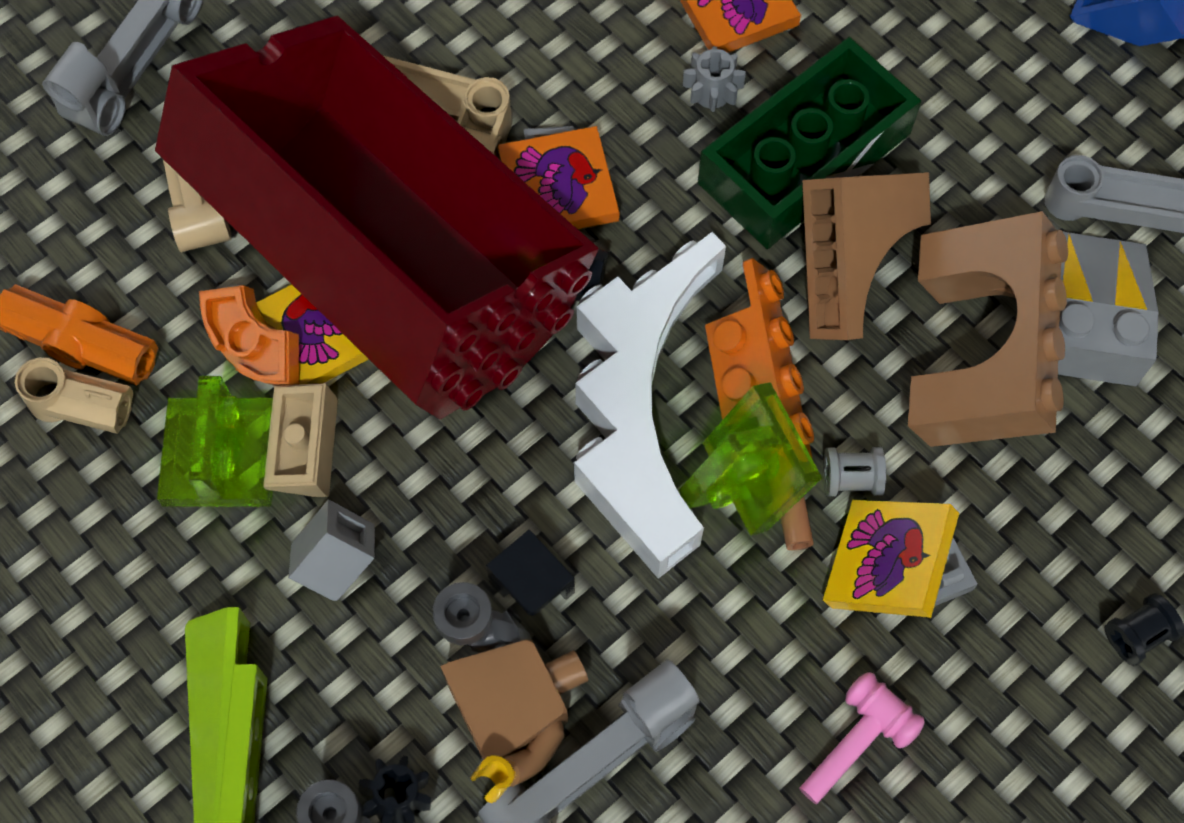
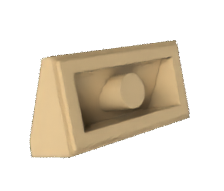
(301, 440)

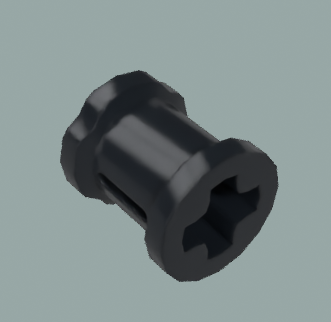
(1144, 629)

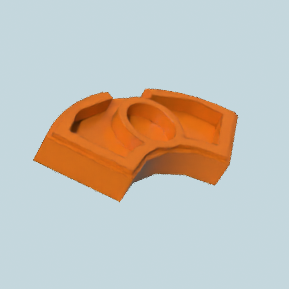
(246, 338)

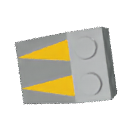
(1108, 311)

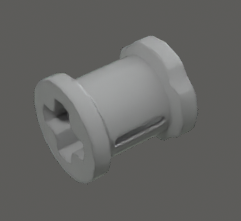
(854, 471)

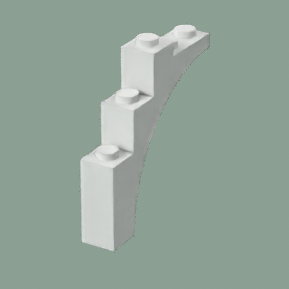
(626, 470)

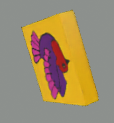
(322, 347)
(891, 557)

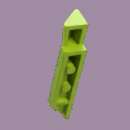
(224, 717)

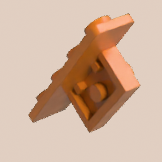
(755, 350)

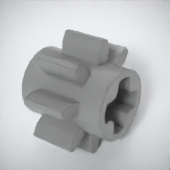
(713, 78)

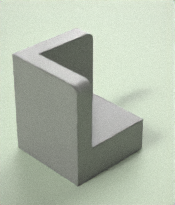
(332, 551)

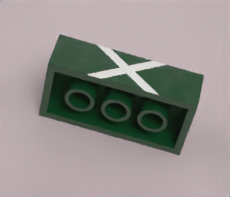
(818, 126)

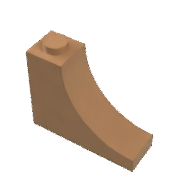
(846, 237)

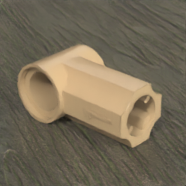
(192, 217)
(75, 398)

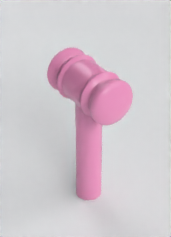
(881, 713)

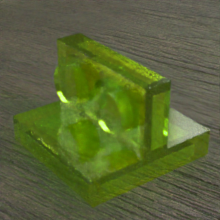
(215, 449)
(754, 463)

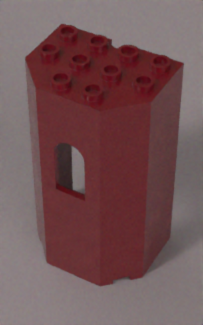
(377, 209)

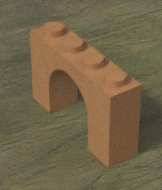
(1019, 385)

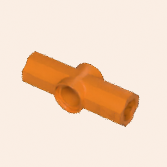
(77, 334)

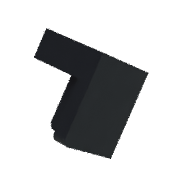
(530, 574)

